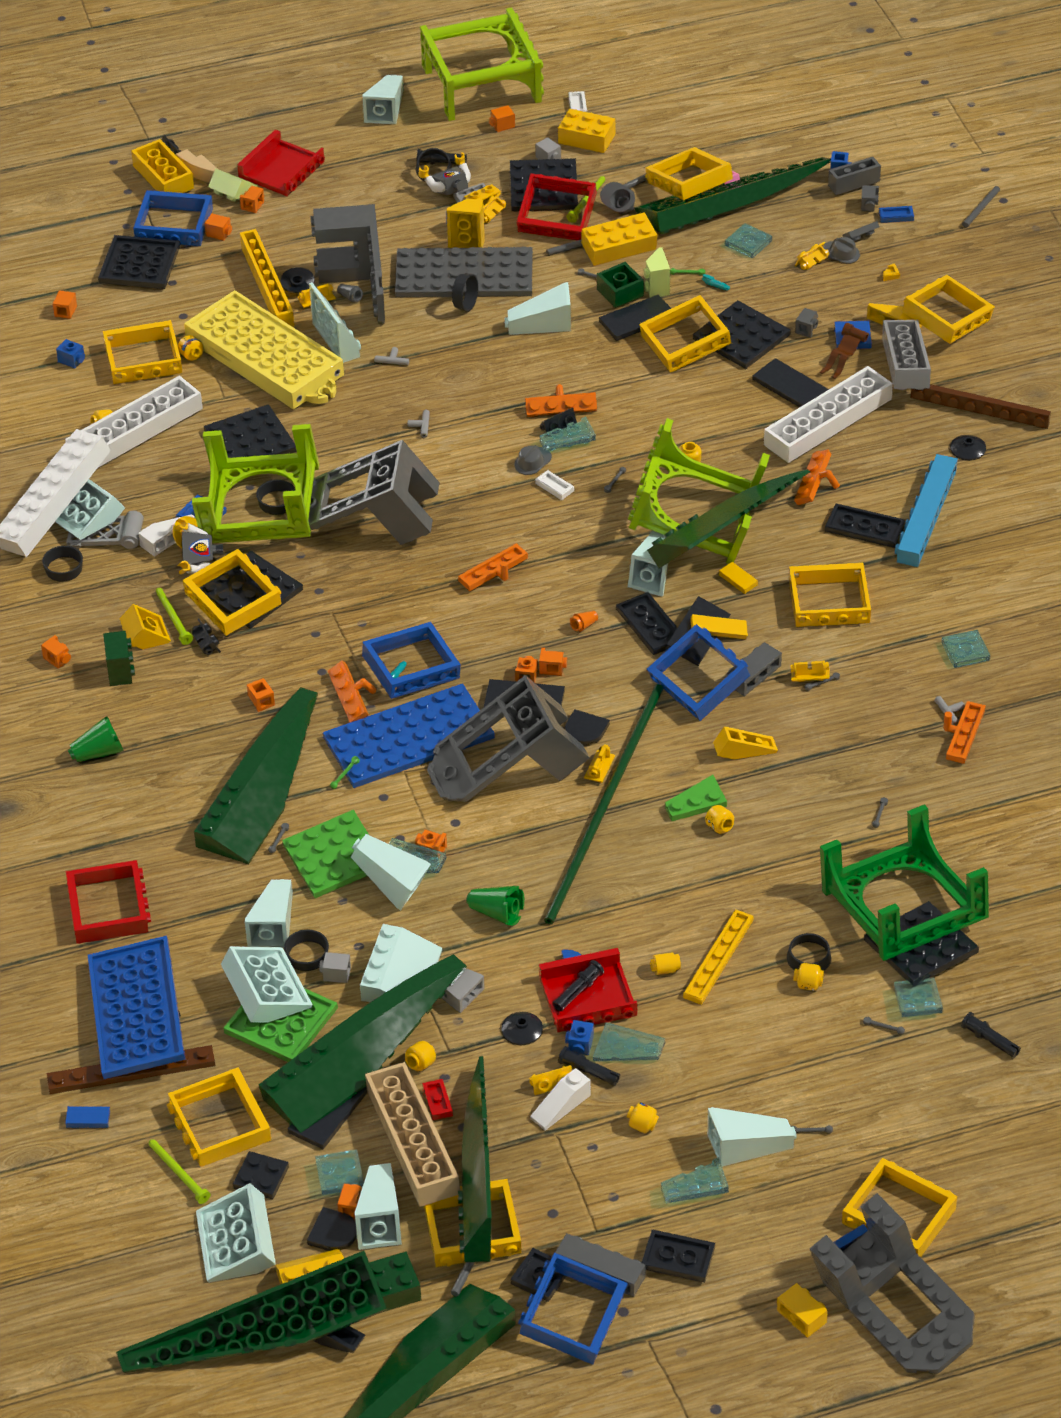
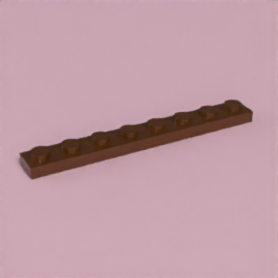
(983, 405)
(92, 1075)

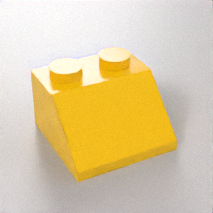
(144, 628)

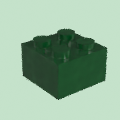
(620, 284)
(119, 658)
(397, 1280)

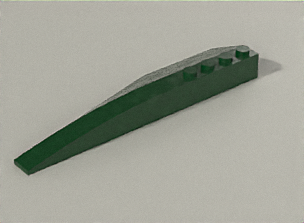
(675, 213)
(717, 518)
(259, 785)
(337, 1062)
(475, 1175)
(269, 1320)
(435, 1353)

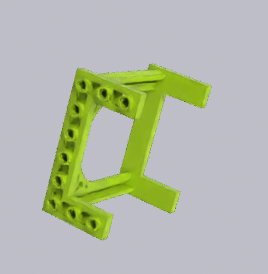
(517, 41)
(672, 458)
(297, 503)

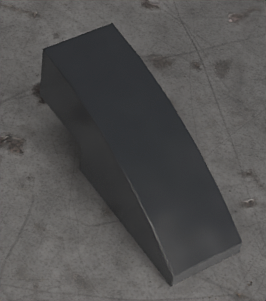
(344, 1340)

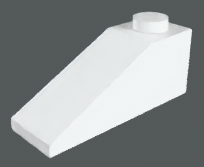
(158, 536)
(562, 1099)

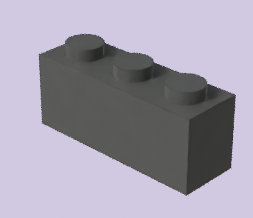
(854, 175)
(761, 664)

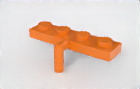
(556, 404)
(811, 481)
(494, 566)
(348, 691)
(964, 732)

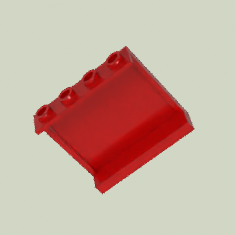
(279, 164)
(601, 1003)

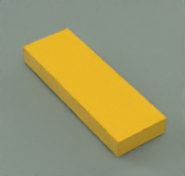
(721, 626)

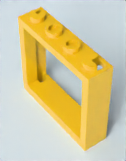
(717, 173)
(949, 332)
(142, 334)
(693, 351)
(830, 574)
(230, 623)
(210, 1087)
(913, 1182)
(499, 1247)

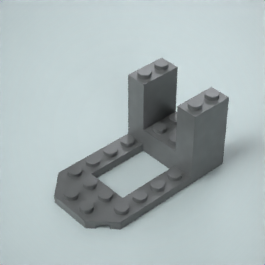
(349, 262)
(392, 492)
(538, 733)
(871, 1264)

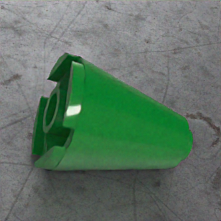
(96, 742)
(498, 903)

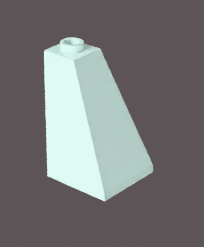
(383, 100)
(542, 313)
(644, 572)
(390, 868)
(270, 916)
(747, 1136)
(378, 1210)

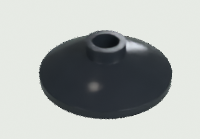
(297, 279)
(968, 447)
(522, 1034)

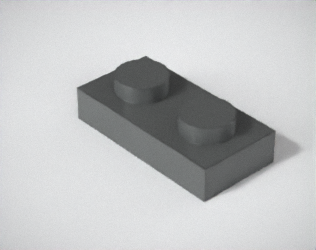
(867, 230)

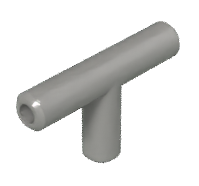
(392, 359)
(424, 423)
(952, 708)

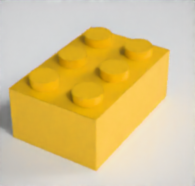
(586, 130)

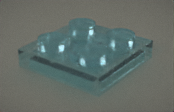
(748, 240)
(965, 648)
(918, 1000)
(338, 1169)

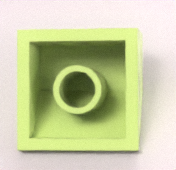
(229, 185)
(657, 274)

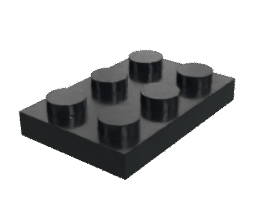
(678, 1255)

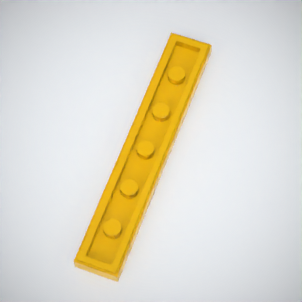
(718, 957)

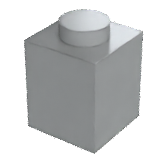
(547, 149)
(335, 967)

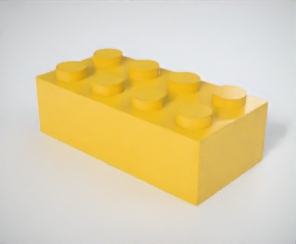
(162, 168)
(619, 239)

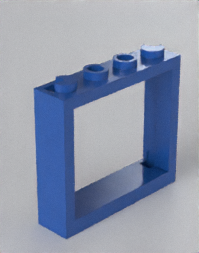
(174, 201)
(417, 680)
(719, 693)
(587, 1276)

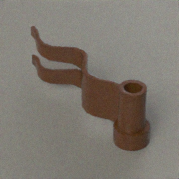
(846, 348)

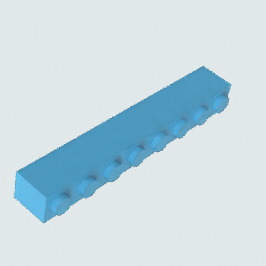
(926, 510)

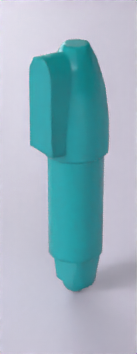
(712, 282)
(398, 670)

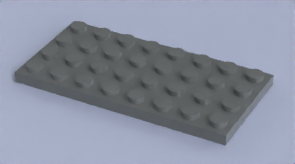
(434, 271)

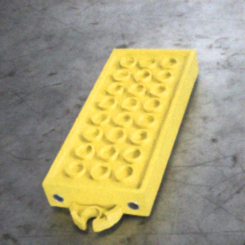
(267, 351)

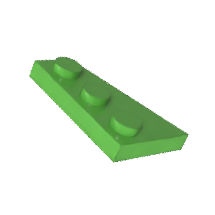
(696, 800)

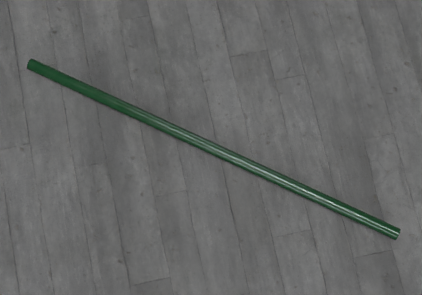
(603, 805)

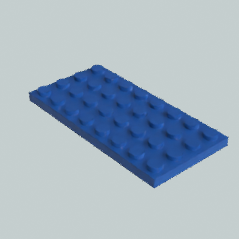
(401, 735)
(135, 1007)

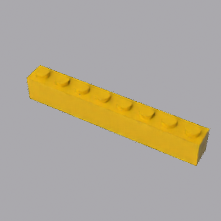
(266, 276)

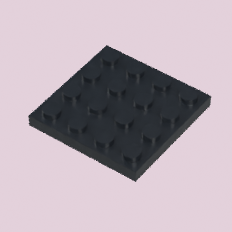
(542, 199)
(139, 262)
(750, 334)
(254, 434)
(237, 589)
(933, 956)

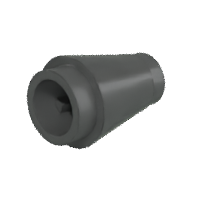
(351, 292)

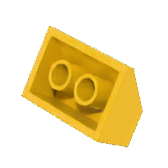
(466, 224)
(302, 1266)

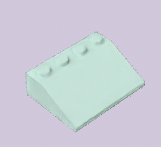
(332, 328)
(89, 511)
(394, 959)
(265, 982)
(235, 1235)

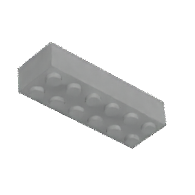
(906, 354)

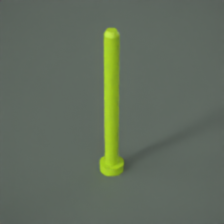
(572, 216)
(185, 637)
(202, 1195)

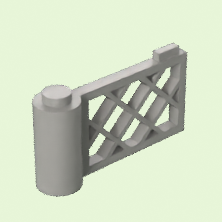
(126, 532)

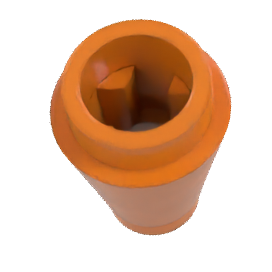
(583, 620)

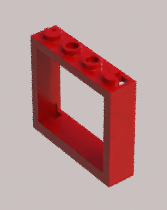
(549, 228)
(112, 928)

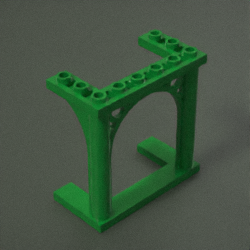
(885, 930)

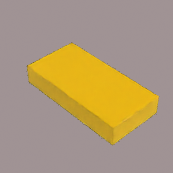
(738, 577)

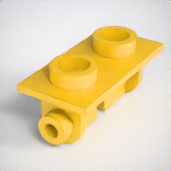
(484, 193)
(493, 204)
(816, 252)
(326, 290)
(819, 671)
(600, 764)
(547, 1081)

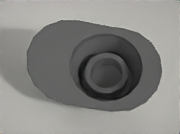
(618, 197)
(843, 250)
(532, 459)

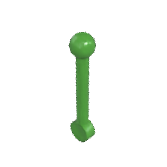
(701, 271)
(355, 760)

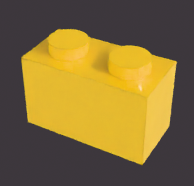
(802, 1310)

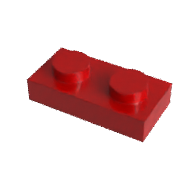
(437, 1099)

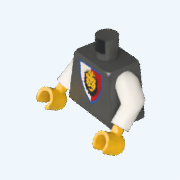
(450, 180)
(196, 548)

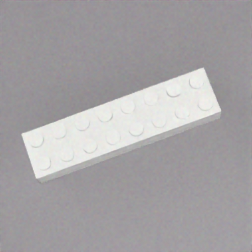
(828, 414)
(147, 416)
(52, 492)

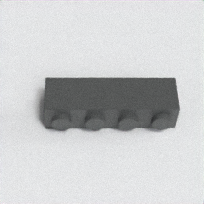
(604, 1261)

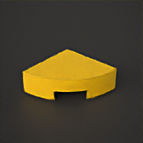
(891, 273)

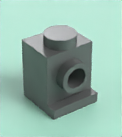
(869, 198)
(806, 322)

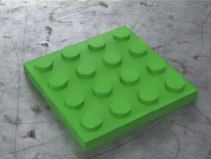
(325, 853)
(285, 1036)

